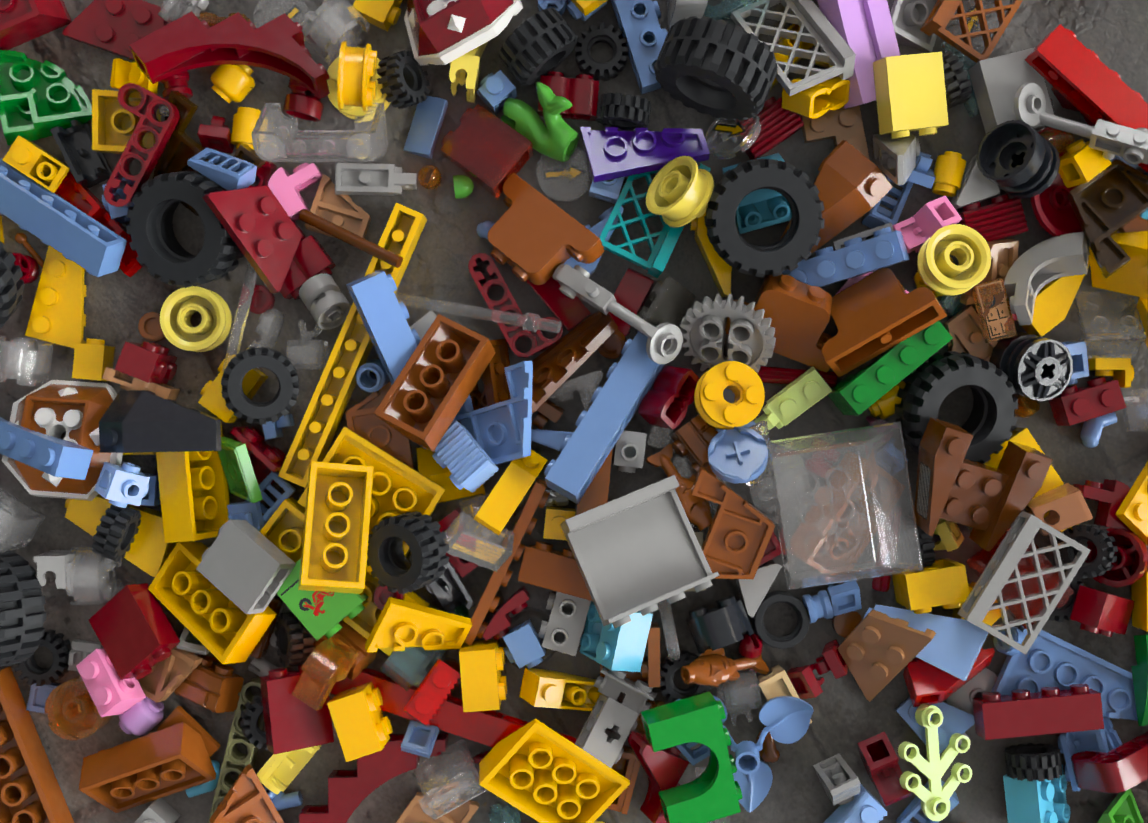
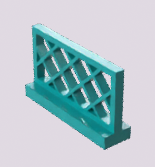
(666, 239)

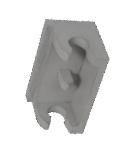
(56, 562)

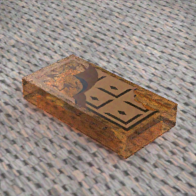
(994, 310)

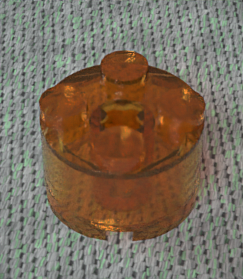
(65, 711)

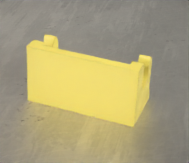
(465, 71)
(284, 767)

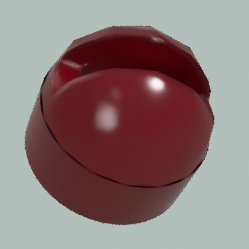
(747, 648)

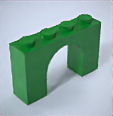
(864, 388)
(714, 791)

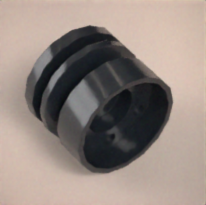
(1018, 159)
(1034, 365)

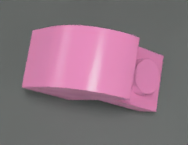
(288, 187)
(926, 222)

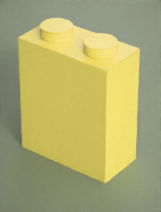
(910, 94)

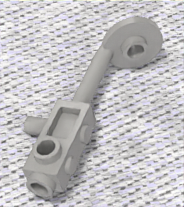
(1104, 136)
(663, 340)

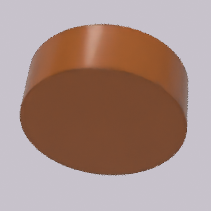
(150, 327)

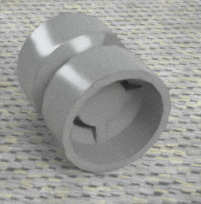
(325, 301)

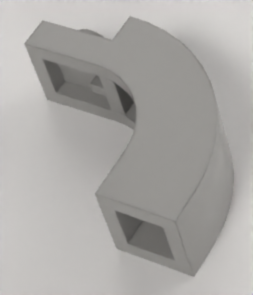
(1041, 264)

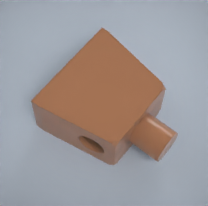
(1065, 506)

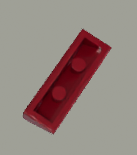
(565, 309)

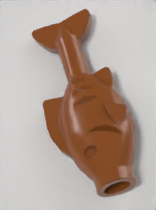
(696, 508)
(715, 668)

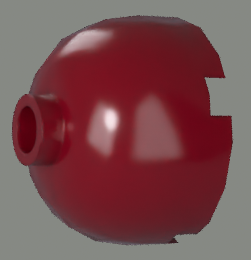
(1131, 559)

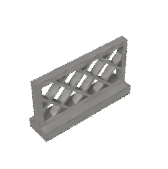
(813, 29)
(1005, 563)

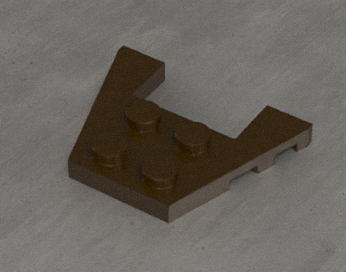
(182, 147)
(1107, 206)

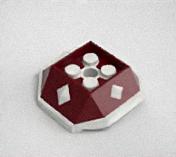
(451, 28)

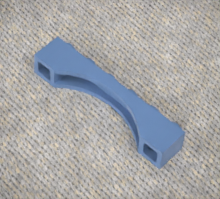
(44, 452)

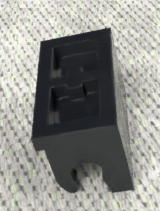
(76, 146)
(449, 591)

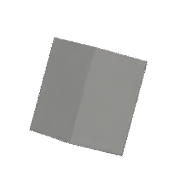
(907, 21)

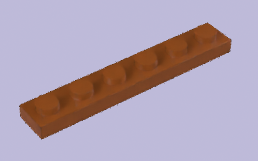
(524, 525)

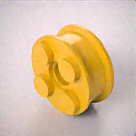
(354, 76)
(742, 382)

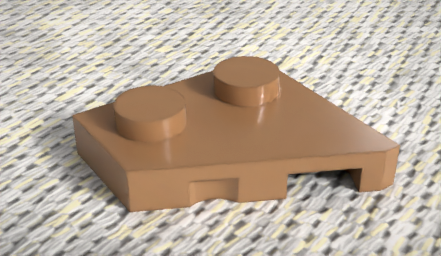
(131, 383)

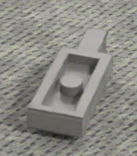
(372, 179)

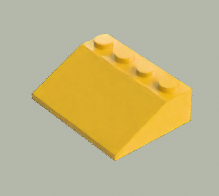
(394, 485)
(549, 776)

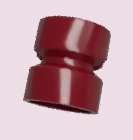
(302, 105)

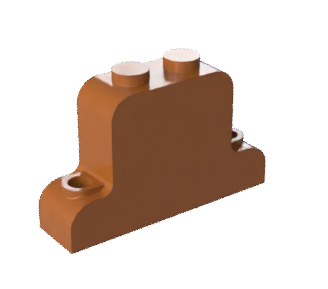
(538, 234)
(798, 315)
(875, 318)

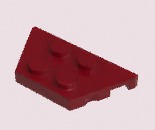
(115, 25)
(259, 230)

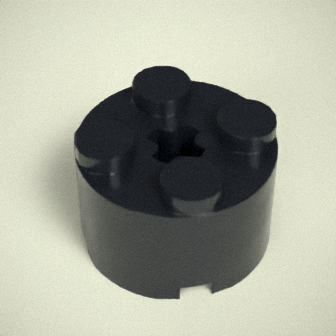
(719, 625)

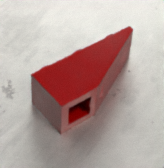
(934, 685)

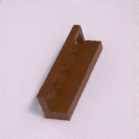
(494, 378)

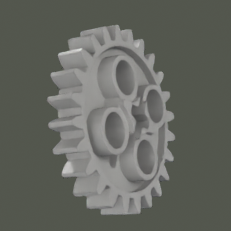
(749, 337)

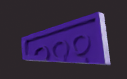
(628, 153)

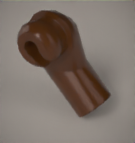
(769, 752)

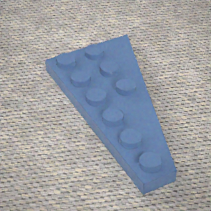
(1061, 664)

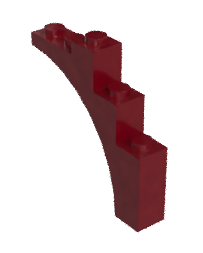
(234, 41)

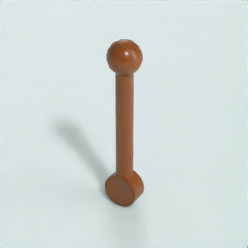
(21, 238)

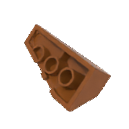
(848, 188)

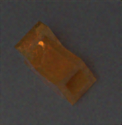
(323, 668)

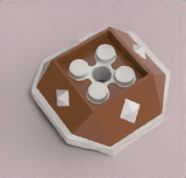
(57, 409)

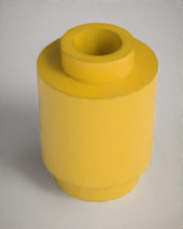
(243, 125)
(948, 173)
(886, 404)

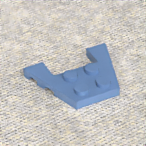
(505, 426)

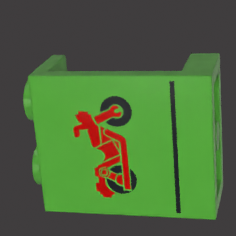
(319, 610)

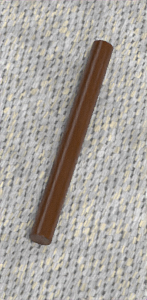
(350, 238)

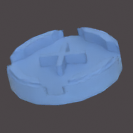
(738, 455)

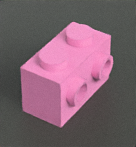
(105, 687)

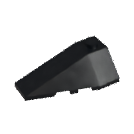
(153, 424)

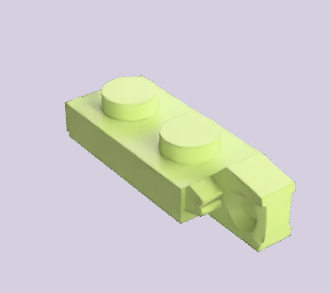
(794, 399)

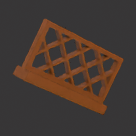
(944, 12)

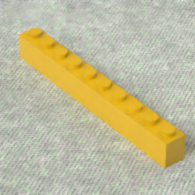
(347, 356)

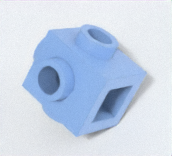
(122, 484)

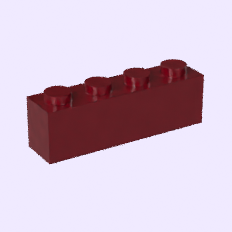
(1038, 712)

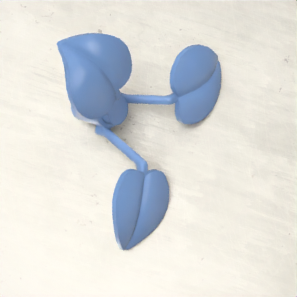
(787, 721)

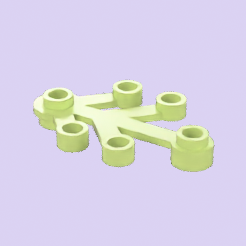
(935, 765)

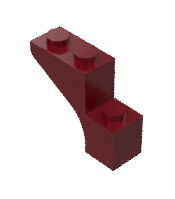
(663, 772)

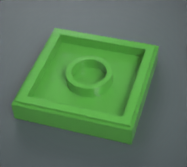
(239, 470)

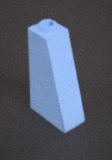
(954, 644)

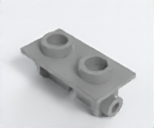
(616, 682)

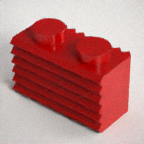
(432, 692)

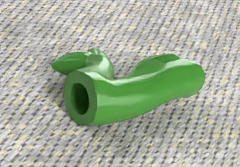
(555, 139)

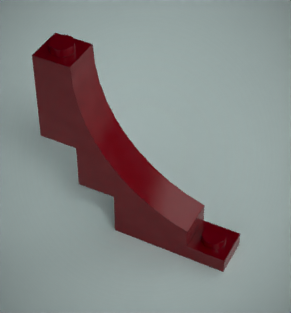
(352, 786)

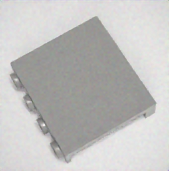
(637, 552)

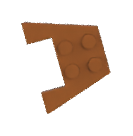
(737, 530)

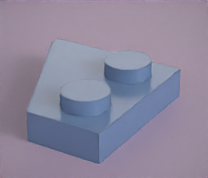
(953, 721)

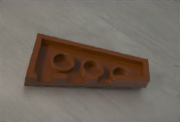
(568, 354)

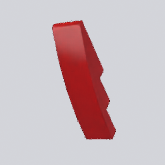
(88, 203)

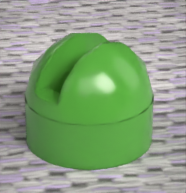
(462, 186)

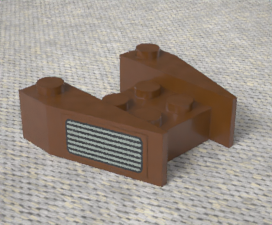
(972, 491)

